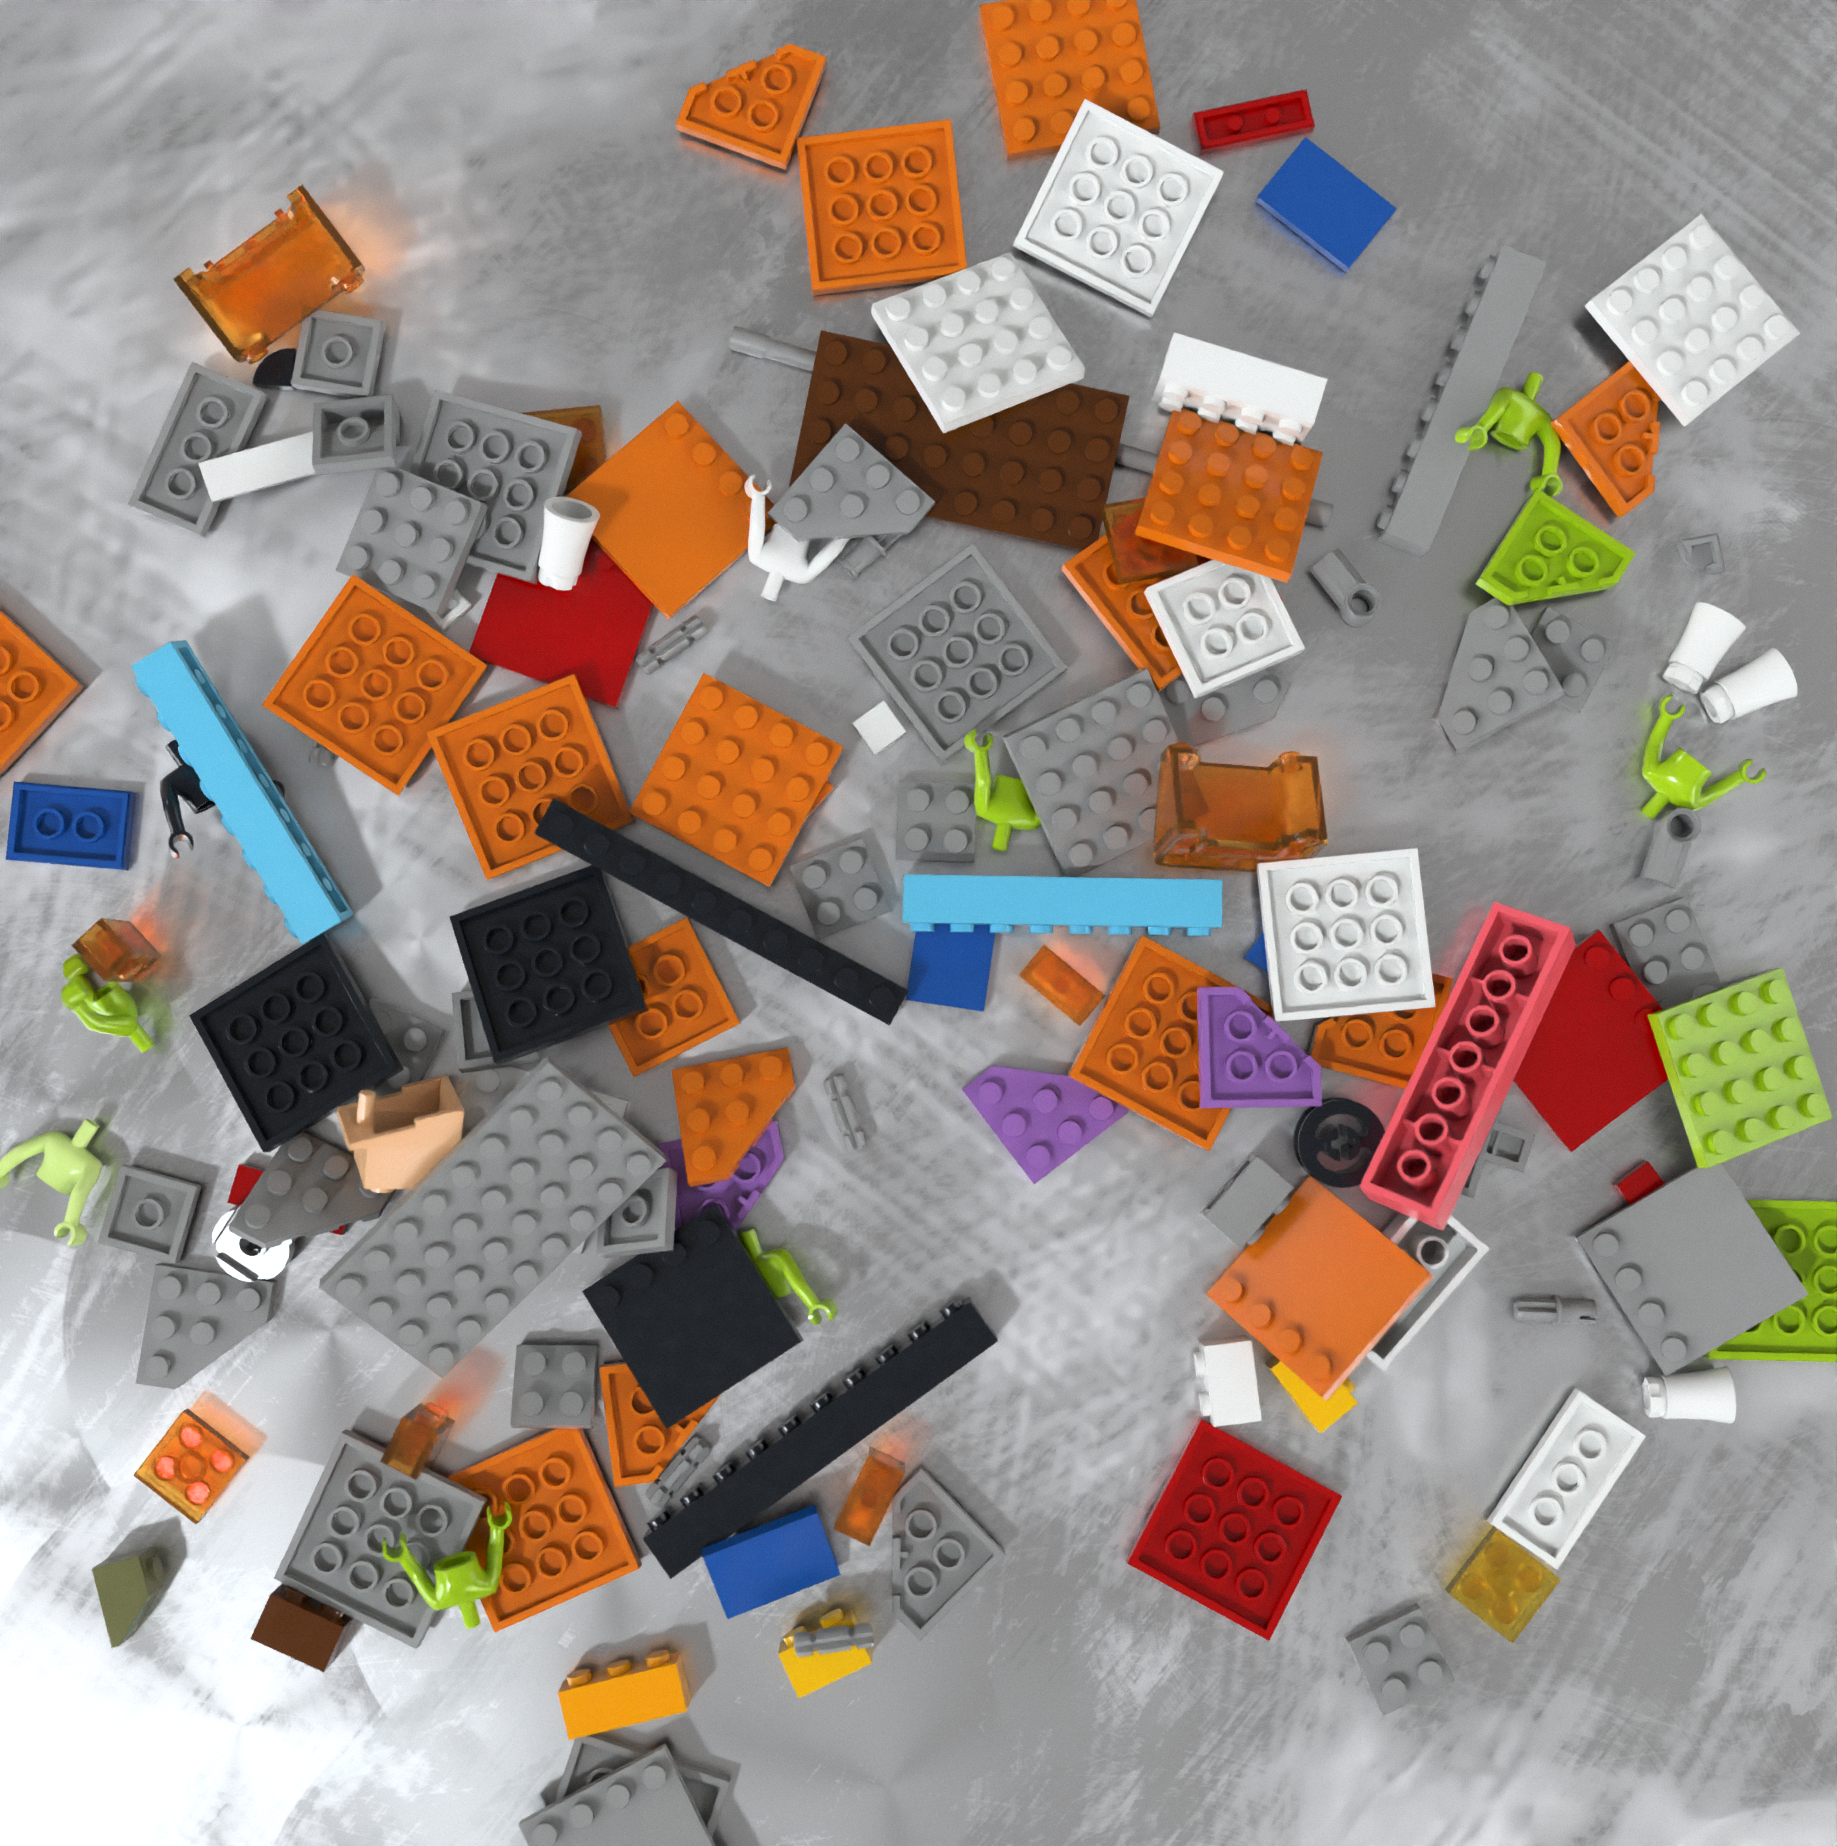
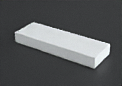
(258, 467)

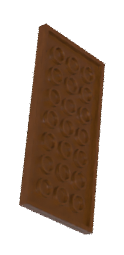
(1017, 473)

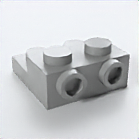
(355, 434)

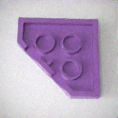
(1249, 1056)
(1040, 1115)
(733, 1195)

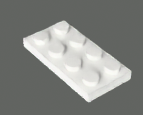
(1566, 1478)

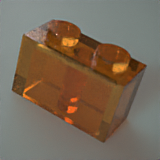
(117, 951)
(1060, 985)
(418, 1440)
(869, 1496)

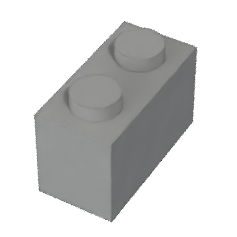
(1248, 1201)

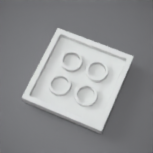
(1222, 624)

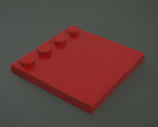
(569, 632)
(1592, 1045)
(1233, 1529)

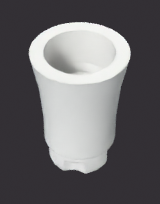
(565, 540)
(1702, 646)
(1751, 687)
(1691, 1396)

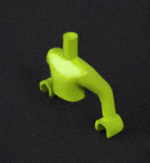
(1514, 423)
(1680, 775)
(1005, 802)
(111, 1000)
(782, 1272)
(457, 1576)

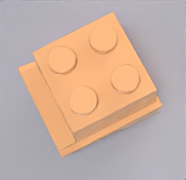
(402, 1133)

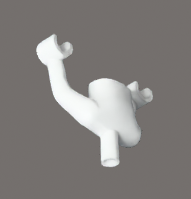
(780, 552)

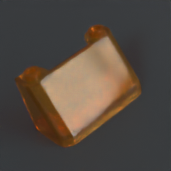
(273, 279)
(1236, 813)

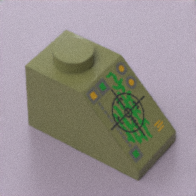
(127, 1590)

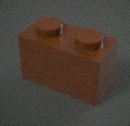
(301, 1627)

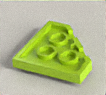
(1552, 556)

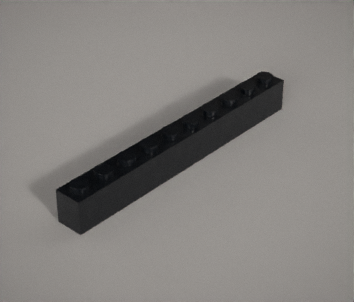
(721, 911)
(820, 1436)

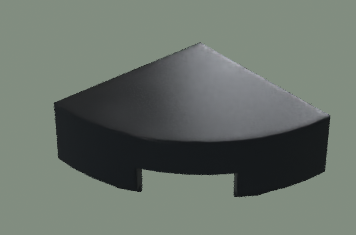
(276, 370)

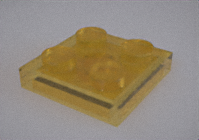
(1502, 1584)

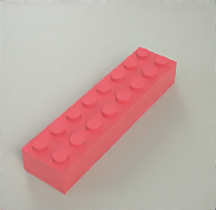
(1468, 1065)

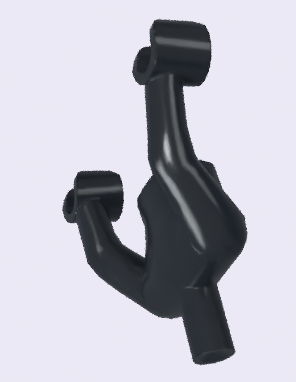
(184, 784)

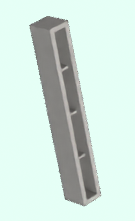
(1462, 400)

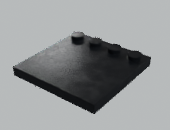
(548, 964)
(296, 1042)
(693, 1316)

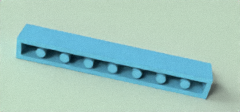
(241, 790)
(1062, 903)

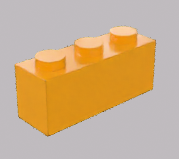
(624, 1694)

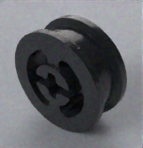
(1307, 1145)

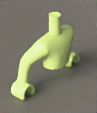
(65, 1168)

